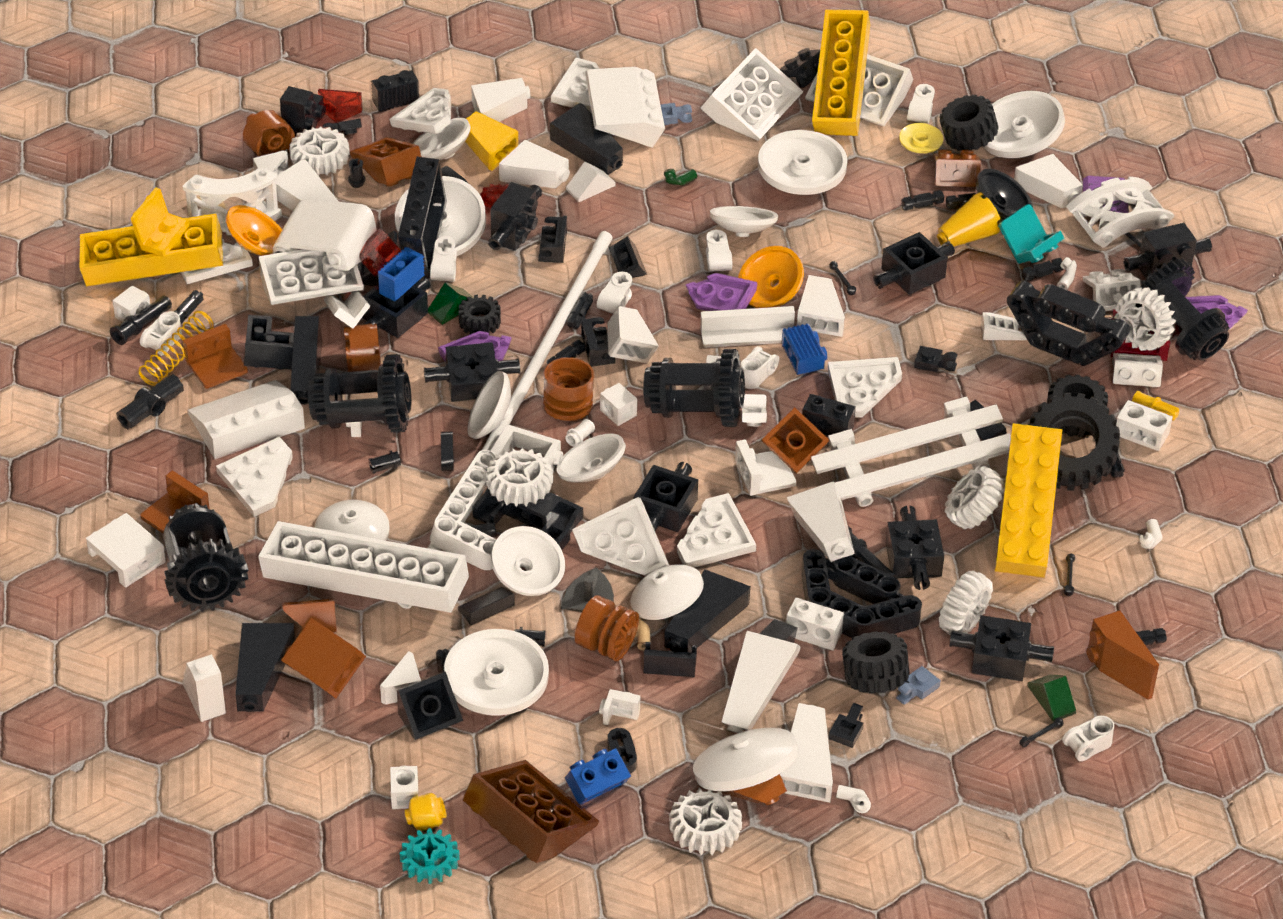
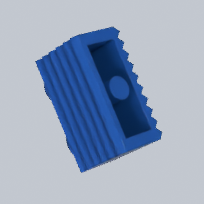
(400, 273)
(803, 349)

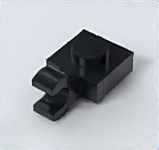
(348, 127)
(933, 359)
(848, 728)

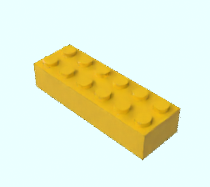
(841, 72)
(117, 256)
(1028, 500)

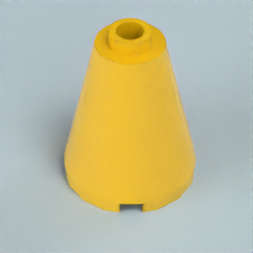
(970, 223)

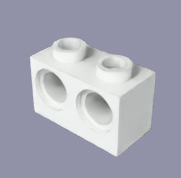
(1143, 425)
(815, 623)

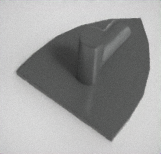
(586, 587)

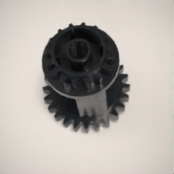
(1201, 332)
(724, 376)
(388, 381)
(201, 559)

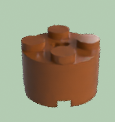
(267, 133)
(362, 347)

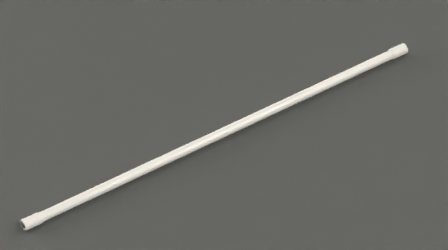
(599, 248)

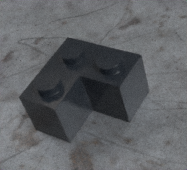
(301, 109)
(267, 347)

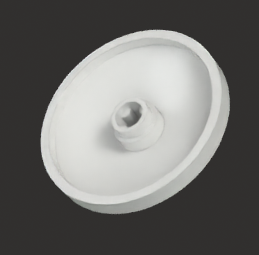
(1026, 124)
(802, 162)
(463, 215)
(497, 671)
(745, 759)

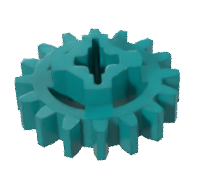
(416, 854)

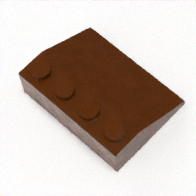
(528, 809)

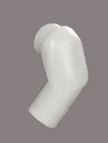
(1068, 276)
(1153, 535)
(856, 797)

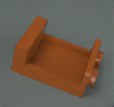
(323, 657)

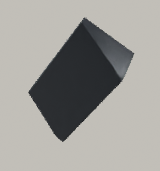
(627, 258)
(487, 605)

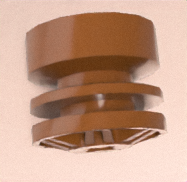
(568, 389)
(606, 628)

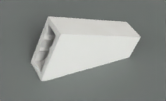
(301, 183)
(824, 519)
(756, 678)
(811, 771)

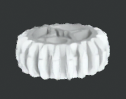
(321, 148)
(1152, 316)
(519, 477)
(974, 497)
(965, 603)
(711, 820)

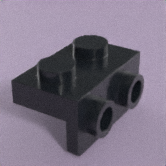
(803, 66)

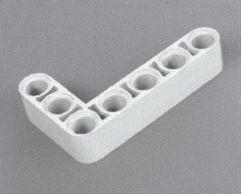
(449, 528)

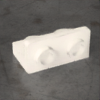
(1137, 370)

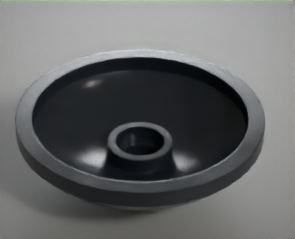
(1002, 191)

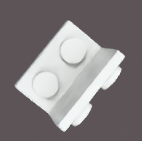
(1111, 287)
(763, 470)

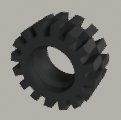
(476, 306)

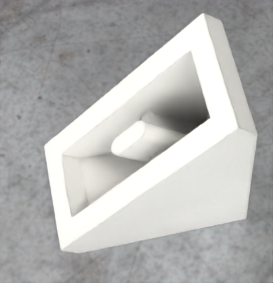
(273, 162)
(589, 182)
(402, 675)

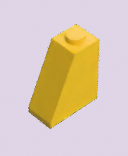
(490, 139)

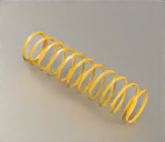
(173, 350)

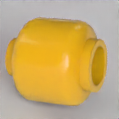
(425, 811)

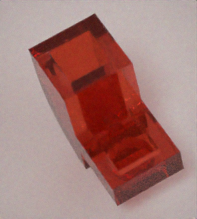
(378, 251)

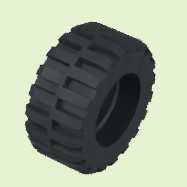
(1091, 417)

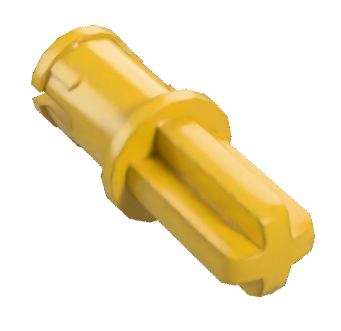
(1156, 404)

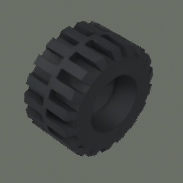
(969, 123)
(1075, 385)
(876, 662)

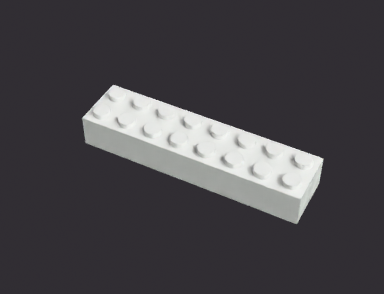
(364, 566)

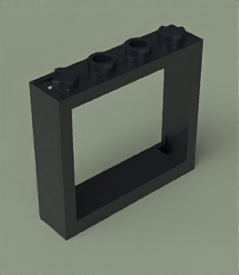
(420, 213)

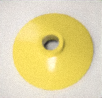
(921, 138)

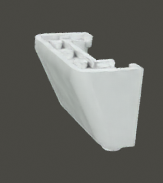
(328, 227)

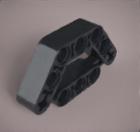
(1034, 313)
(890, 609)

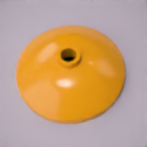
(252, 229)
(771, 267)

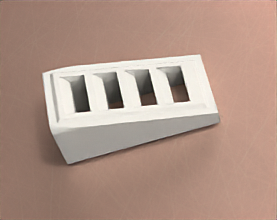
(997, 327)

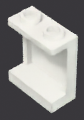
(127, 549)

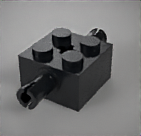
(514, 216)
(1164, 245)
(913, 263)
(397, 315)
(469, 369)
(668, 495)
(914, 548)
(1001, 647)

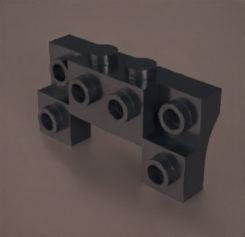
(550, 515)

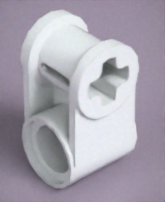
(921, 104)
(717, 252)
(444, 263)
(615, 293)
(161, 331)
(758, 367)
(1090, 737)

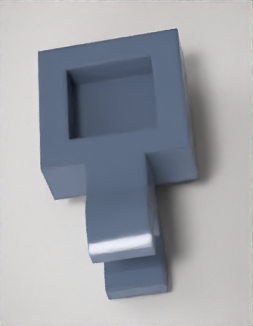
(672, 113)
(920, 684)

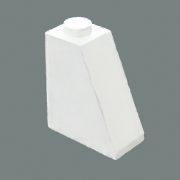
(500, 98)
(534, 166)
(1049, 181)
(821, 307)
(630, 336)
(204, 687)

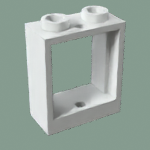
(518, 437)

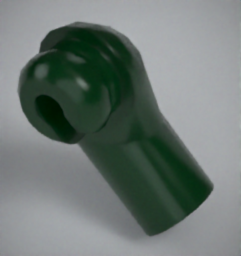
(679, 179)

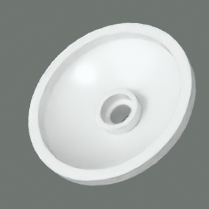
(447, 142)
(743, 219)
(490, 406)
(591, 458)
(355, 518)
(536, 553)
(666, 592)

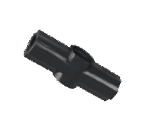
(150, 401)

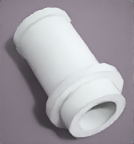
(579, 433)

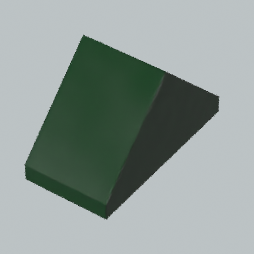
(447, 302)
(1053, 695)

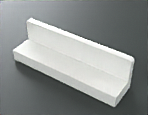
(349, 311)
(745, 326)

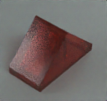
(341, 104)

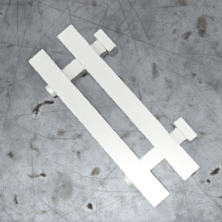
(957, 422)

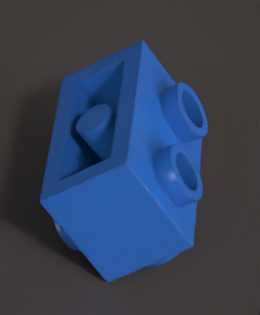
(597, 776)

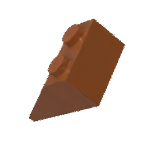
(388, 160)
(1122, 654)

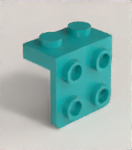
(1027, 236)

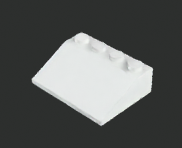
(883, 89)
(752, 97)
(626, 103)
(304, 276)
(248, 418)

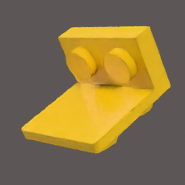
(155, 227)

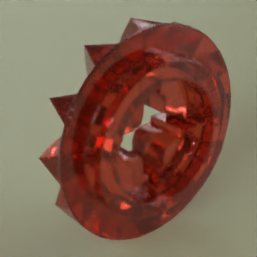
(489, 194)

